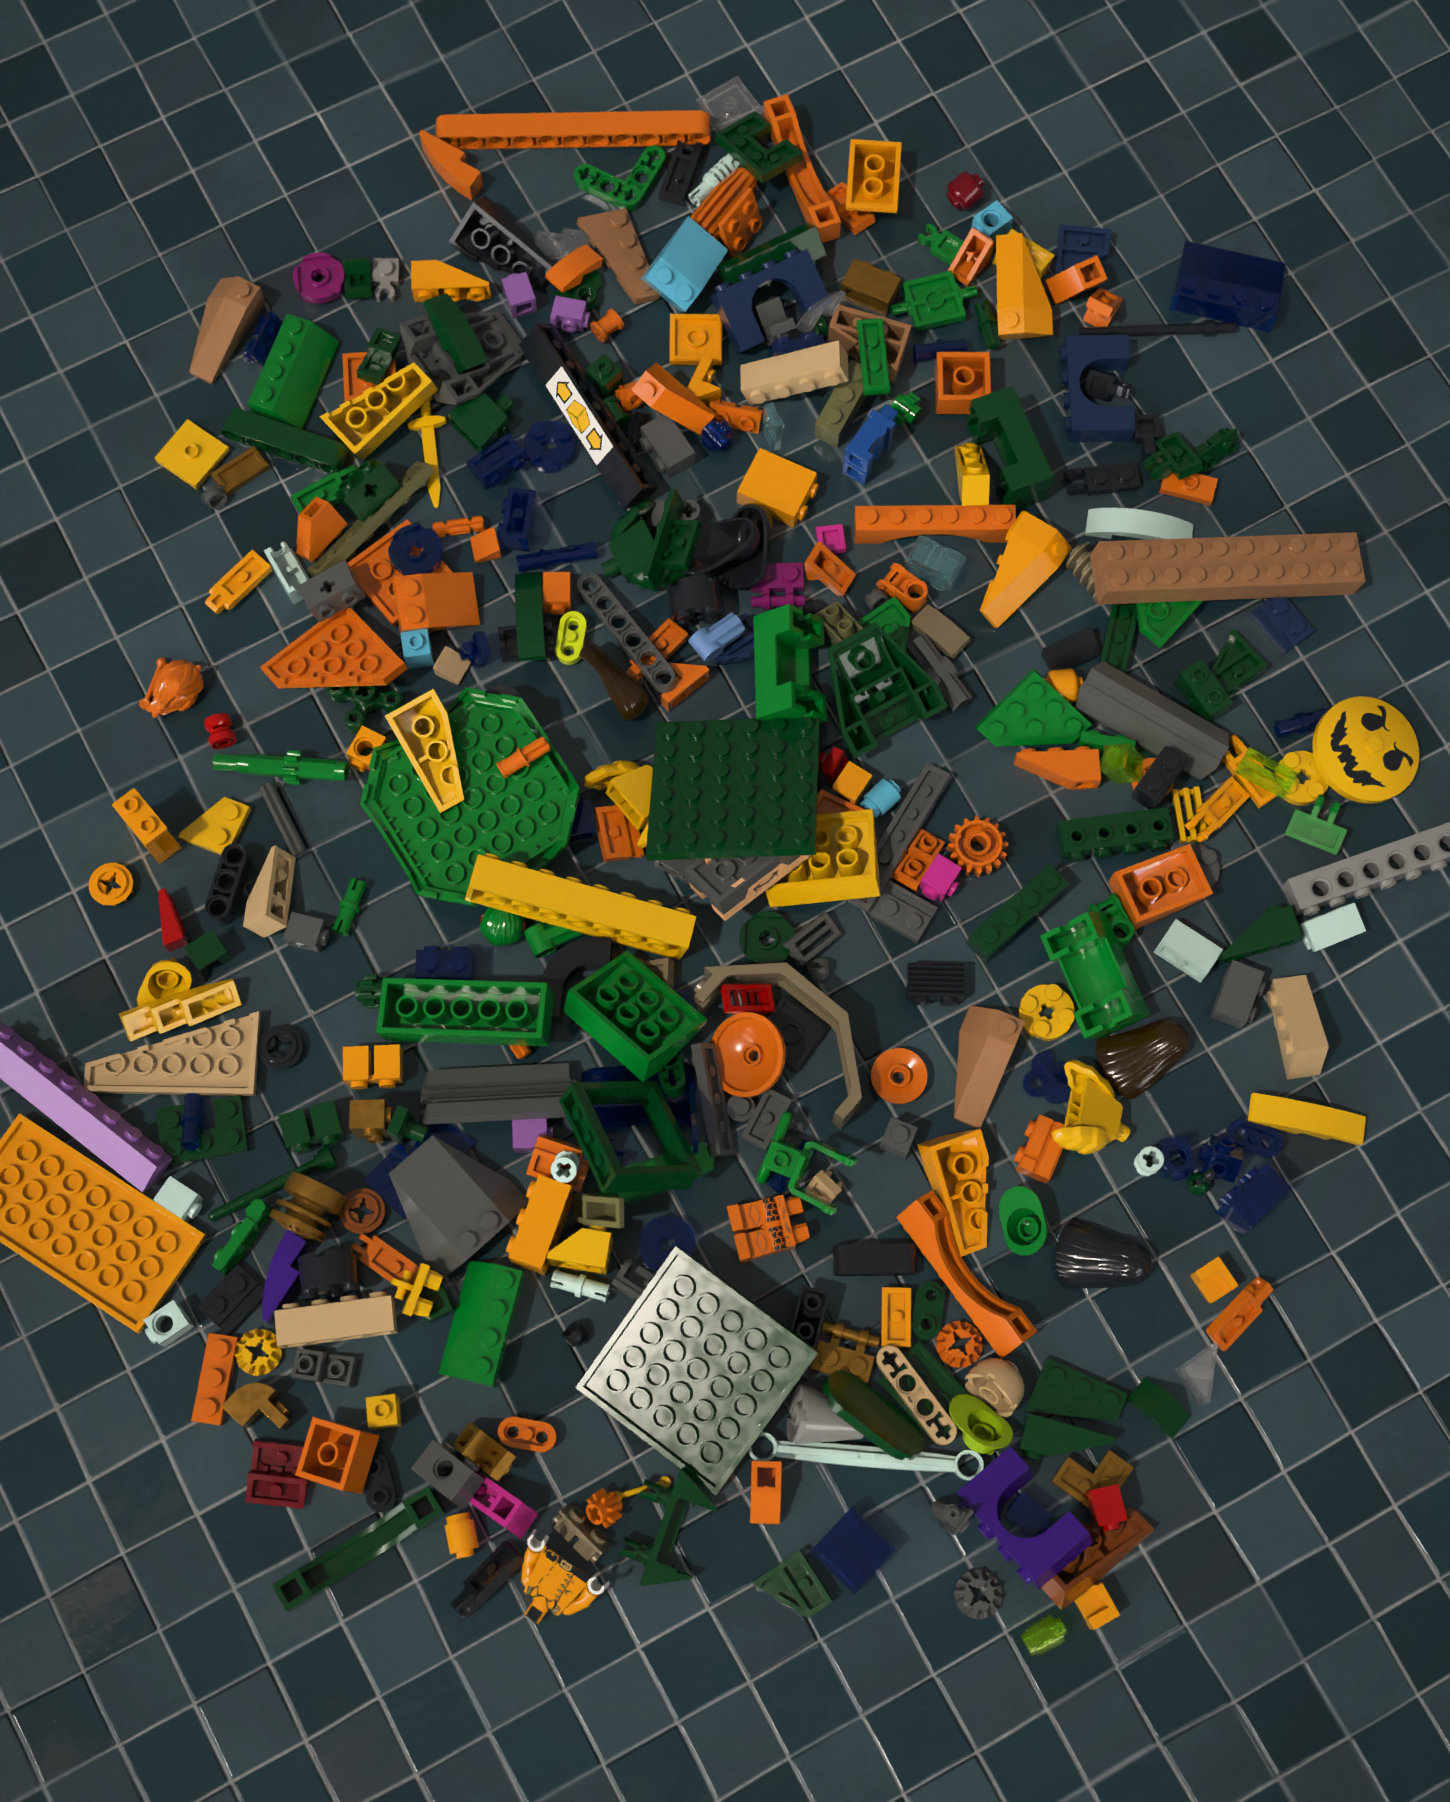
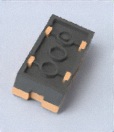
(737, 881)

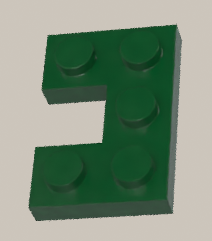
(742, 144)
(225, 1139)

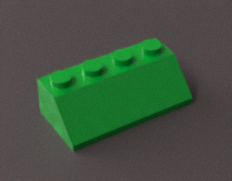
(294, 372)
(482, 1323)

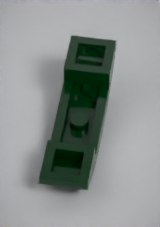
(529, 616)

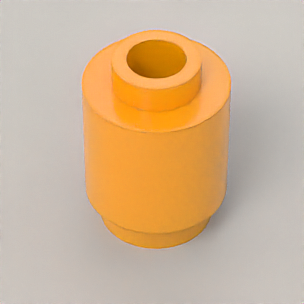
(461, 1535)

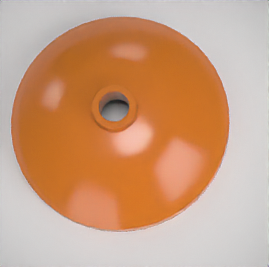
(736, 1044)

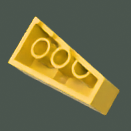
(380, 410)

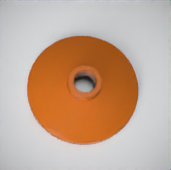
(899, 1062)

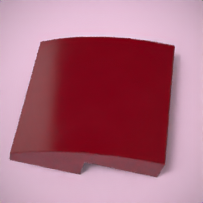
(273, 1475)

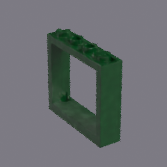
(601, 1157)

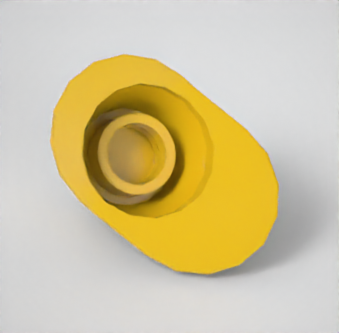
(164, 979)

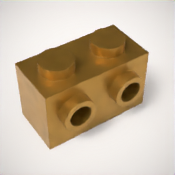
(370, 1119)

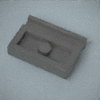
(903, 912)

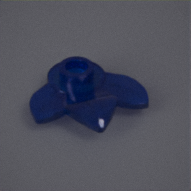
(1051, 1076)

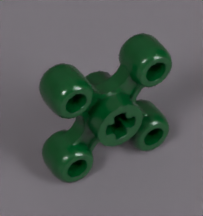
(366, 701)

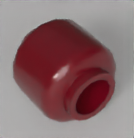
(965, 191)

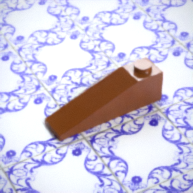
(1098, 1558)

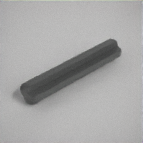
(282, 819)

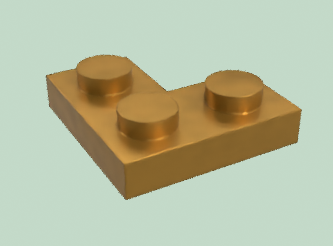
(1076, 1480)

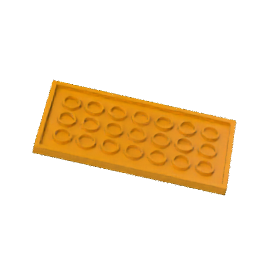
(89, 1226)

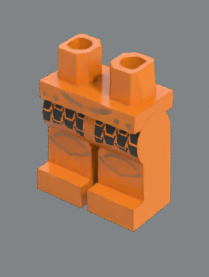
(772, 1218)

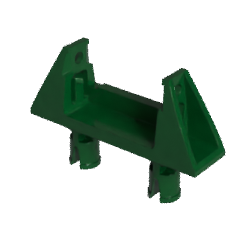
(674, 1502)

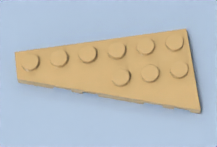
(199, 1062)

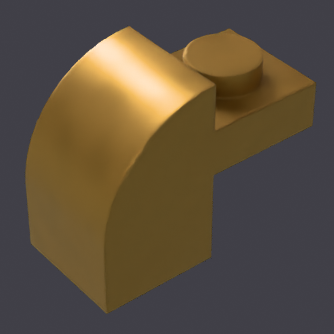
(252, 1400)
(484, 1451)

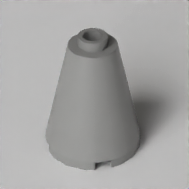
(814, 1420)

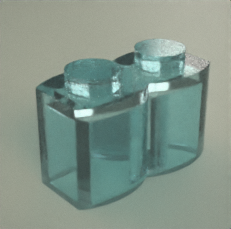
(935, 563)

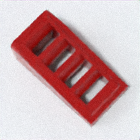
(172, 929)
(762, 991)

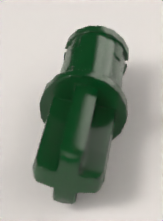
(987, 325)

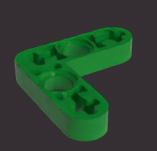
(628, 187)

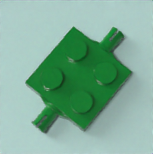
(933, 301)

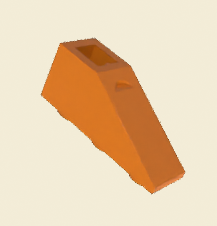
(1068, 768)

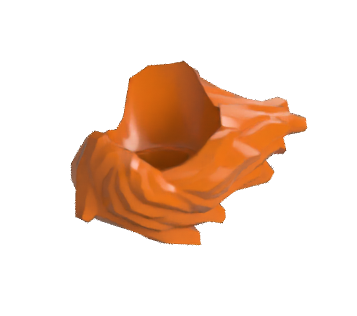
(176, 687)

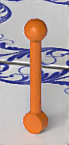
(145, 702)

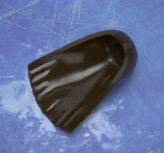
(624, 690)
(1141, 1055)

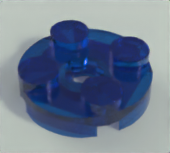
(542, 433)
(417, 536)
(661, 1228)

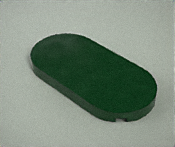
(873, 1415)

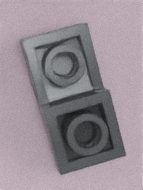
(324, 1368)

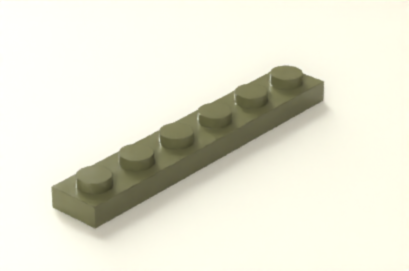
(362, 532)

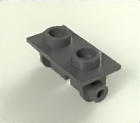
(952, 1516)

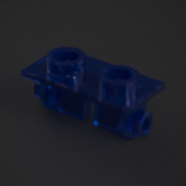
(266, 333)

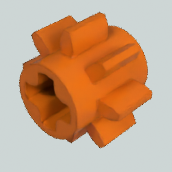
(604, 1508)

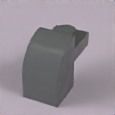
(772, 319)

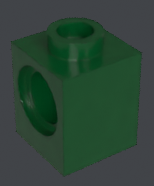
(605, 376)

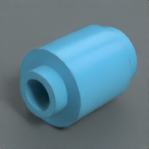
(881, 797)

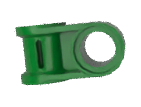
(1116, 917)

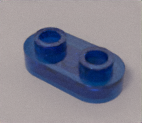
(1253, 1138)

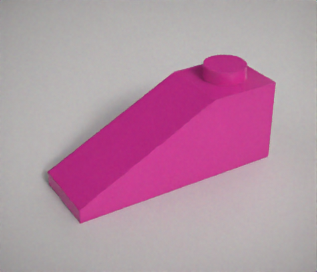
(503, 1507)

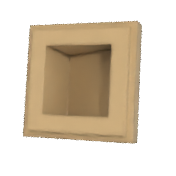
(450, 666)

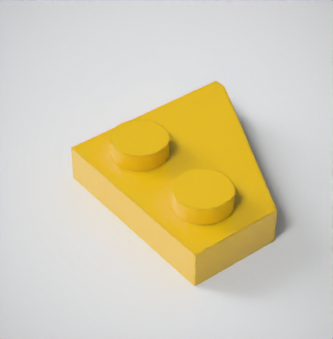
(217, 826)

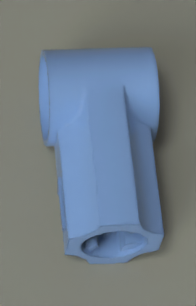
(711, 641)

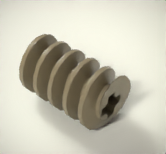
(1080, 562)

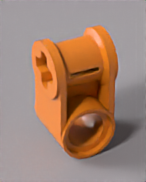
(901, 584)

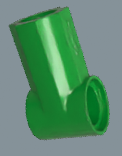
(545, 938)

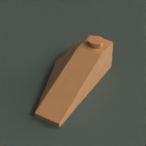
(224, 324)
(983, 1054)

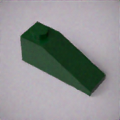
(1270, 932)
(1051, 1438)

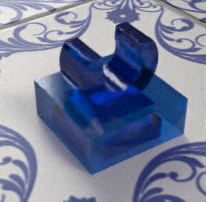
(476, 649)

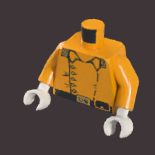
(555, 1582)

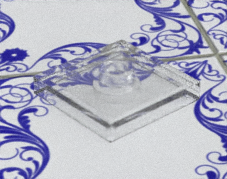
(728, 103)

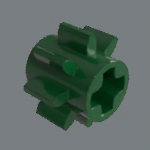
(369, 991)

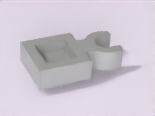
(385, 275)

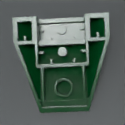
(878, 688)

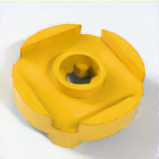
(1304, 793)
(1052, 997)

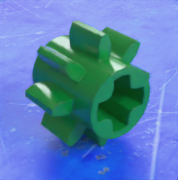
(907, 408)

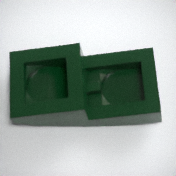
(379, 357)

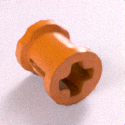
(606, 325)

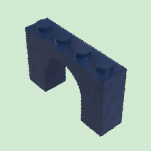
(735, 300)
(1084, 418)

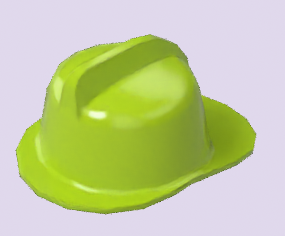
(980, 1426)

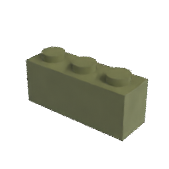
(841, 408)

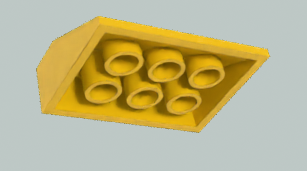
(842, 866)

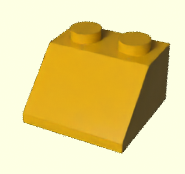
(584, 1251)

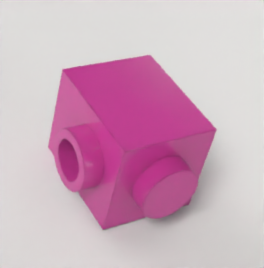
(940, 879)

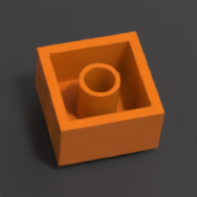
(960, 379)
(337, 1455)

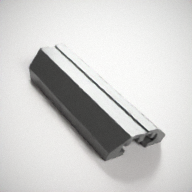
(1151, 719)
(494, 1093)

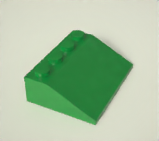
(633, 1015)

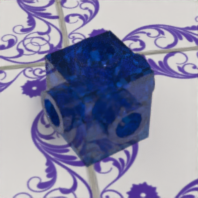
(1222, 1156)

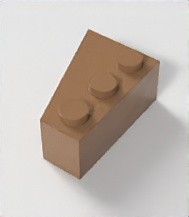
(896, 336)

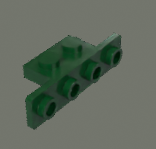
(673, 542)

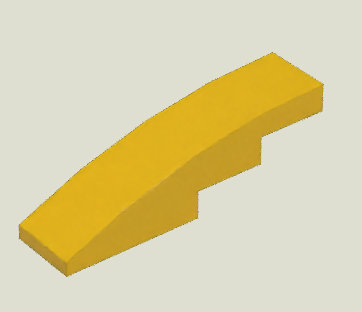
(180, 1008)
(1306, 1118)

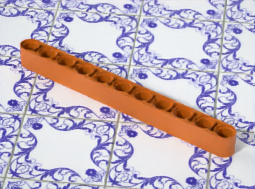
(574, 129)

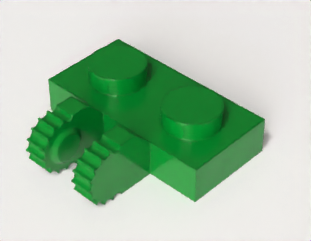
(1315, 830)

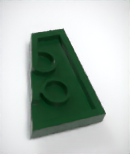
(1073, 1394)

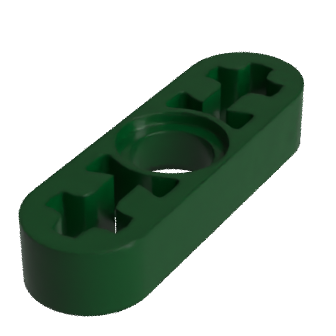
(678, 1071)

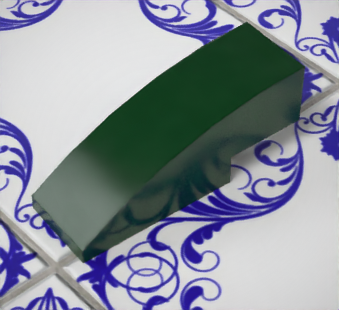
(455, 333)

